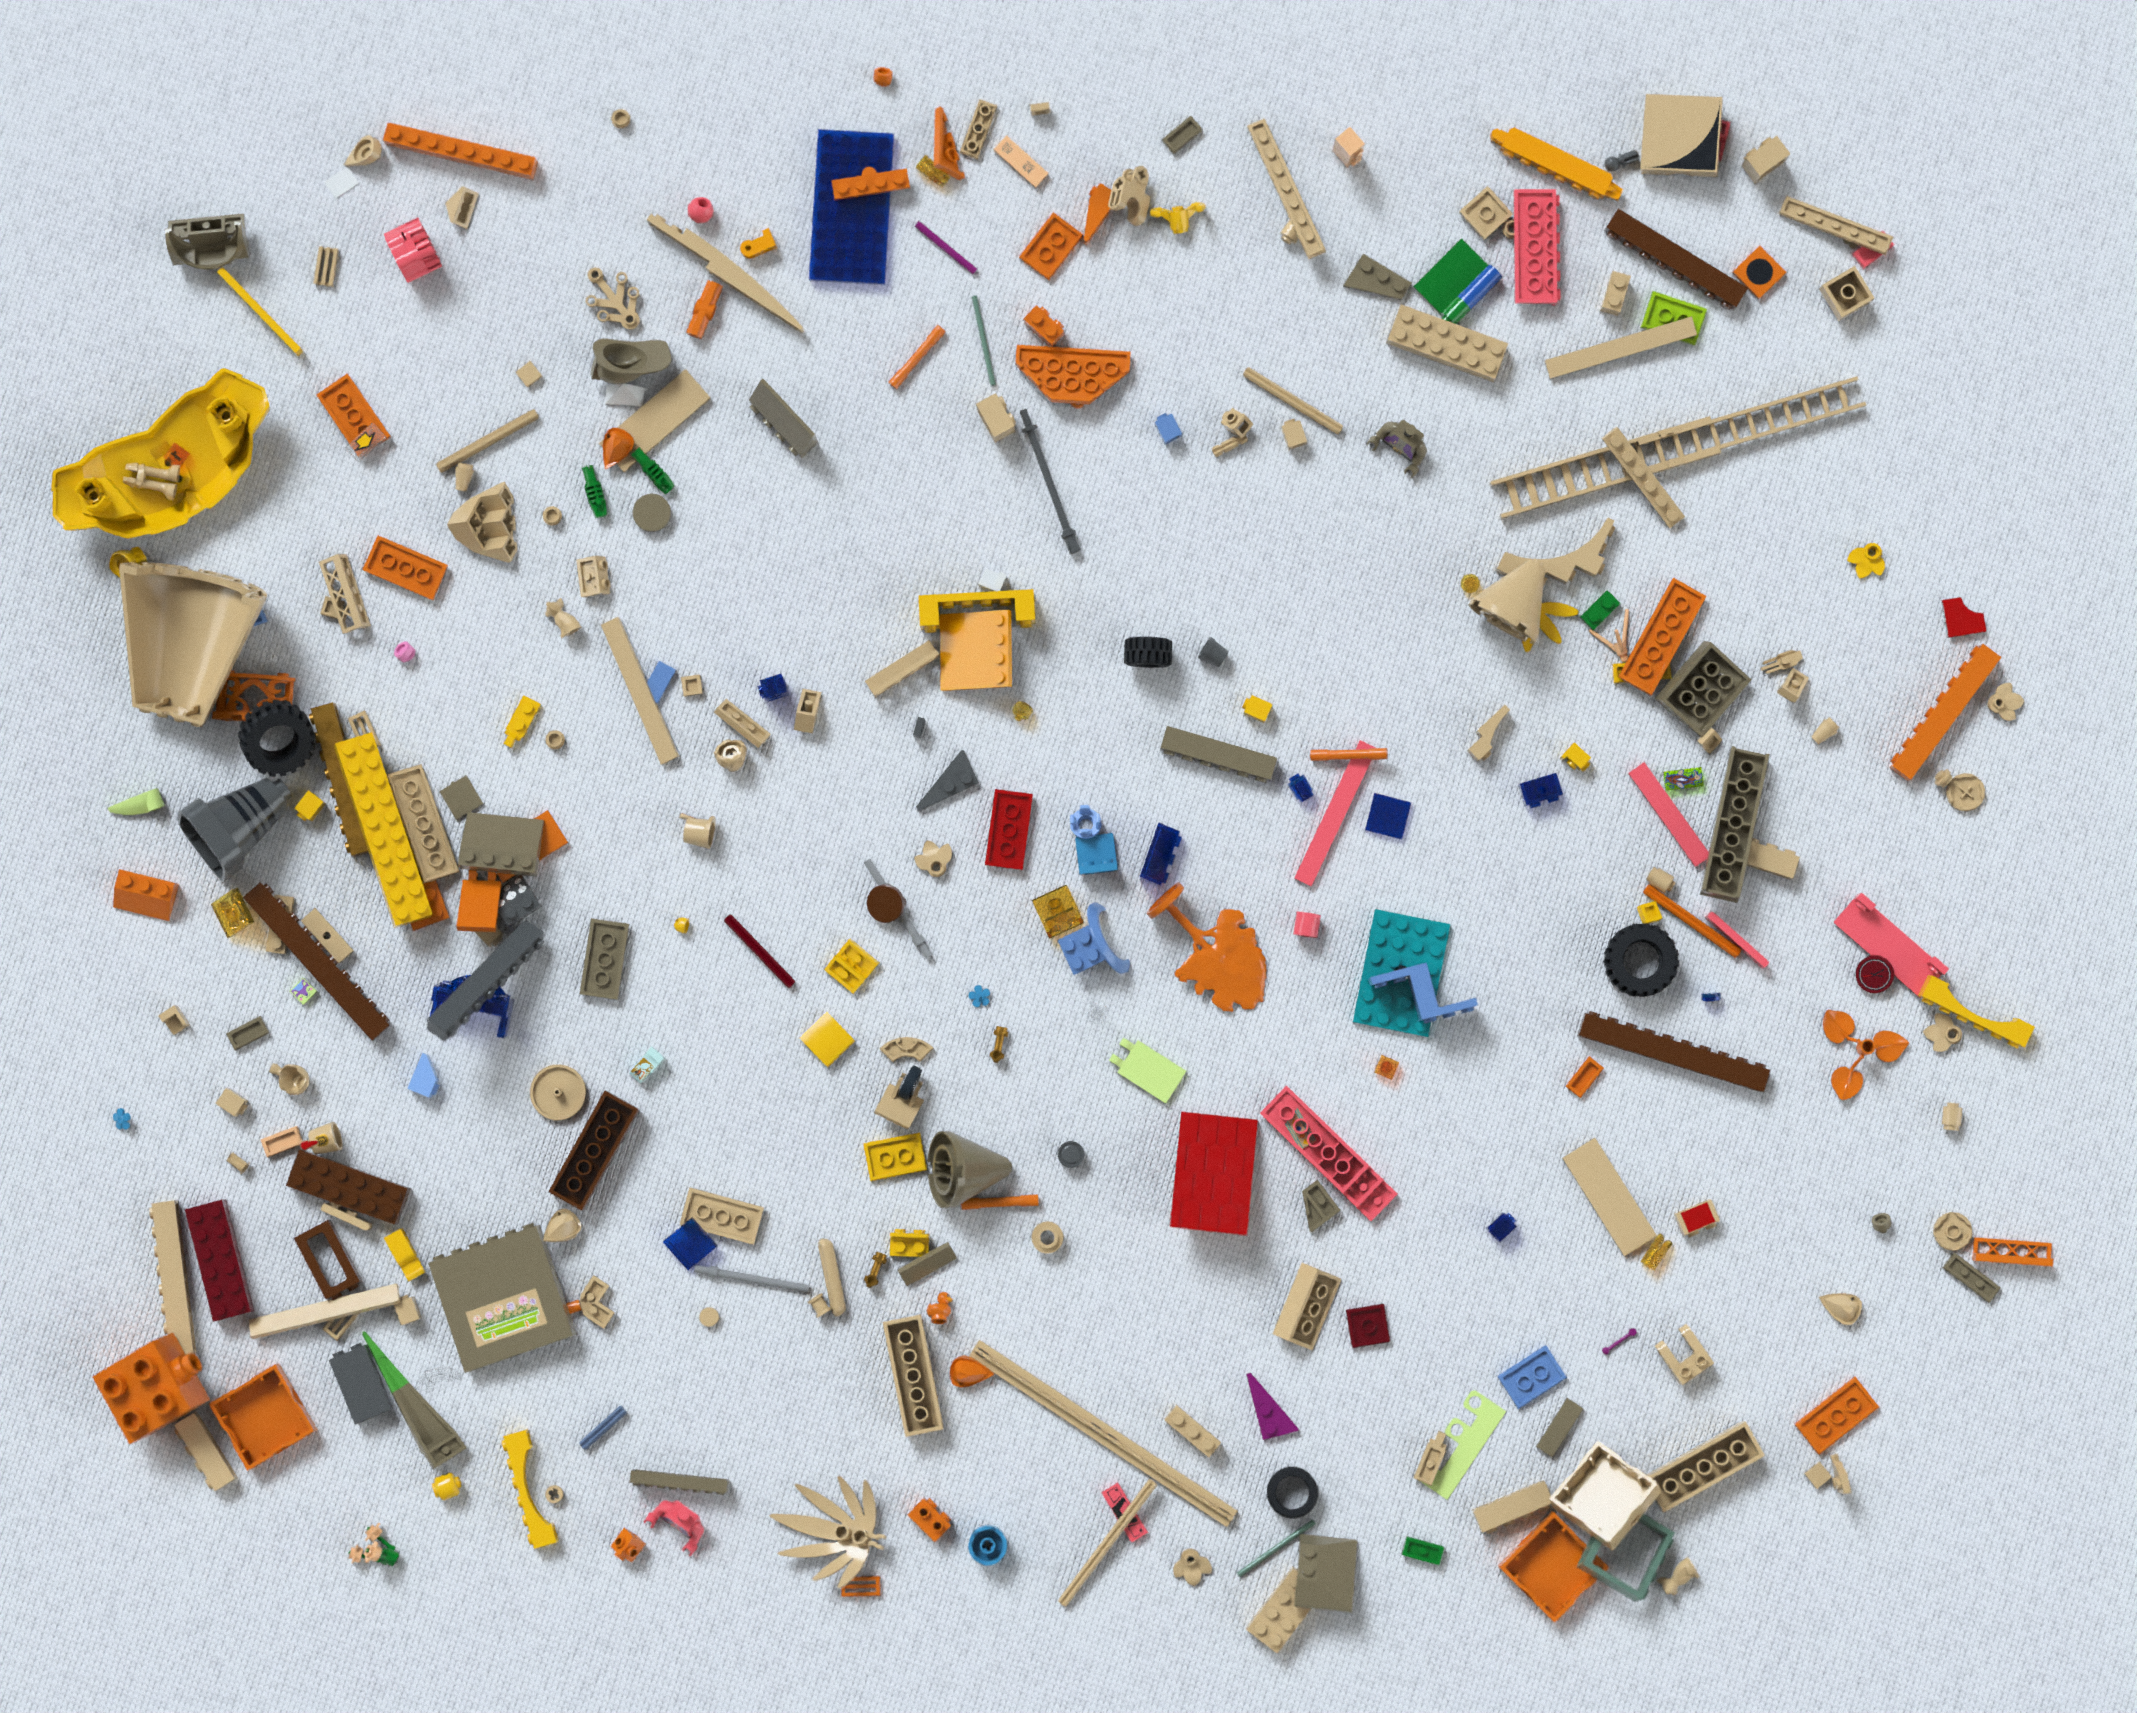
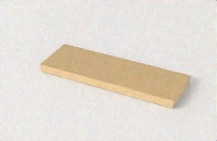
(662, 414)
(422, 824)
(1609, 1196)

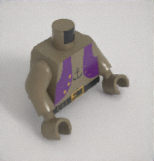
(1403, 439)

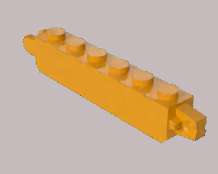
(1557, 163)

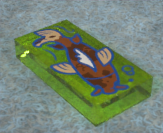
(1683, 779)

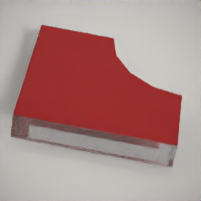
(1961, 620)

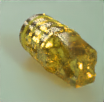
(934, 174)

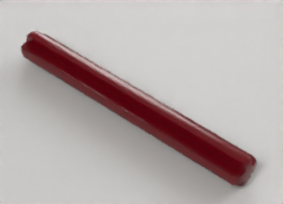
(763, 955)

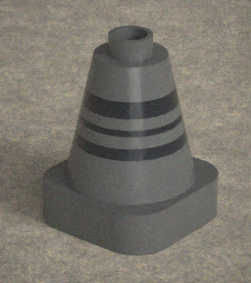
(233, 824)

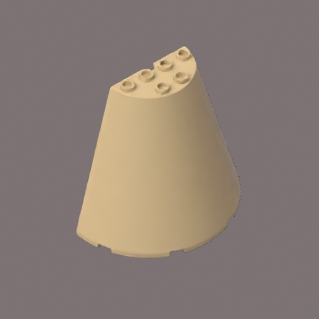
(183, 635)

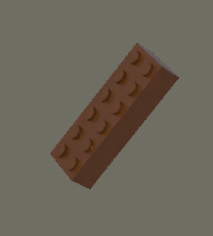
(594, 1150)
(348, 1187)

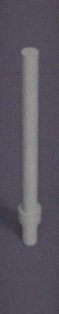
(918, 940)
(714, 1271)

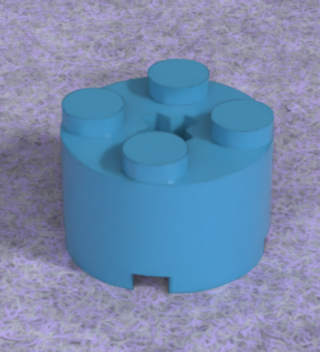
(982, 1554)

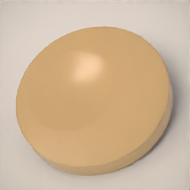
(558, 1092)

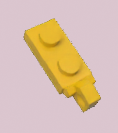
(521, 720)

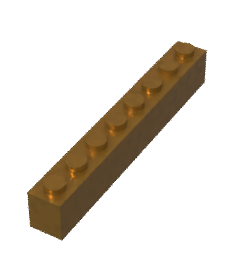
(328, 733)

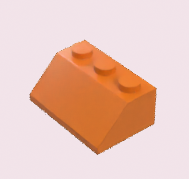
(144, 895)

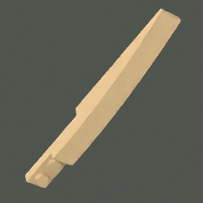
(725, 269)

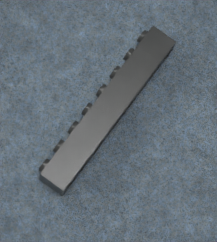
(485, 981)

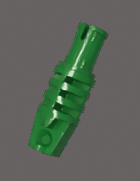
(653, 471)
(594, 492)

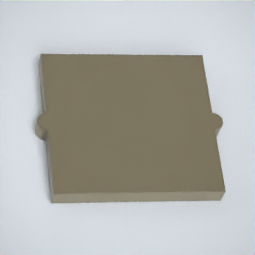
(461, 797)

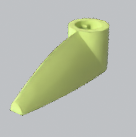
(139, 804)

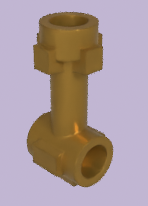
(996, 1054)
(871, 1279)

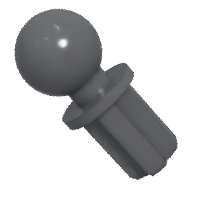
(1613, 163)

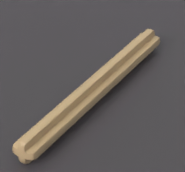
(1292, 400)
(487, 440)

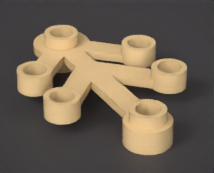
(615, 301)

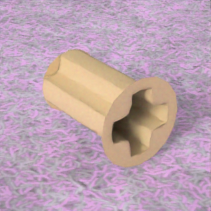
(237, 1162)

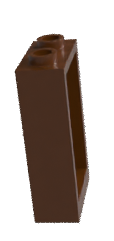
(341, 1254)

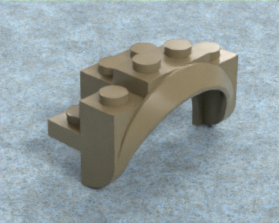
(209, 241)

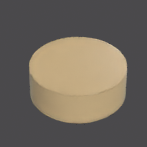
(709, 1316)

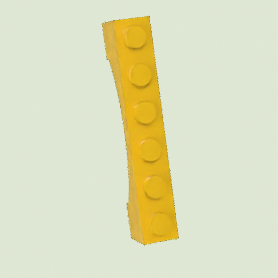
(1937, 992)
(541, 1531)

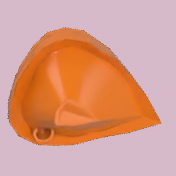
(616, 446)
(968, 1371)

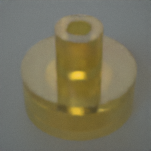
(1022, 711)

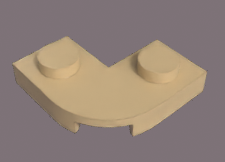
(590, 1302)

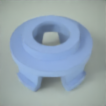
(1085, 812)

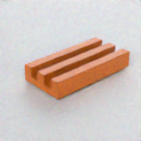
(862, 1578)

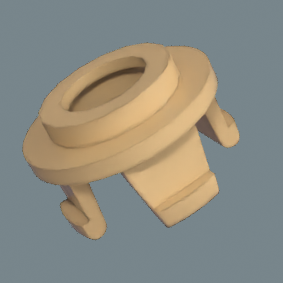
(1055, 1229)

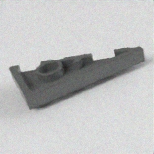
(954, 779)

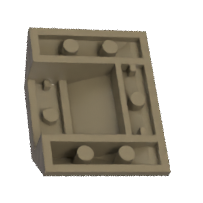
(1325, 1573)

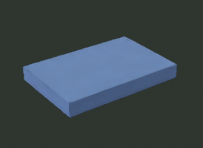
(1531, 1376)

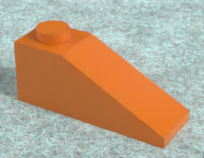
(1097, 210)

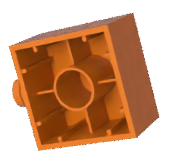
(152, 1387)

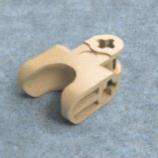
(1130, 191)

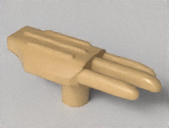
(1784, 661)

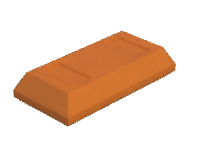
(1584, 1077)

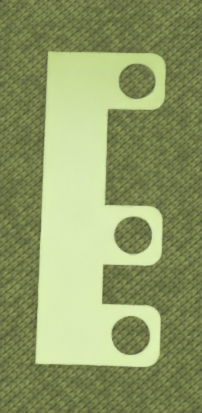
(1469, 1445)

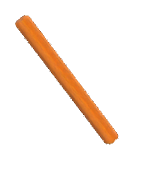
(1692, 921)

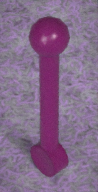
(1632, 1332)

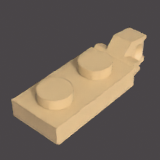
(1431, 1459)

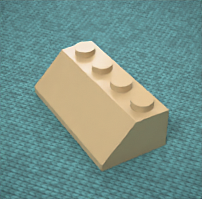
(1306, 1306)

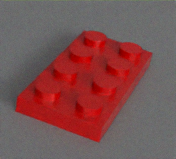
(1008, 829)

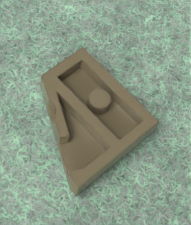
(1318, 1205)

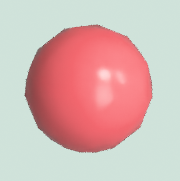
(700, 210)

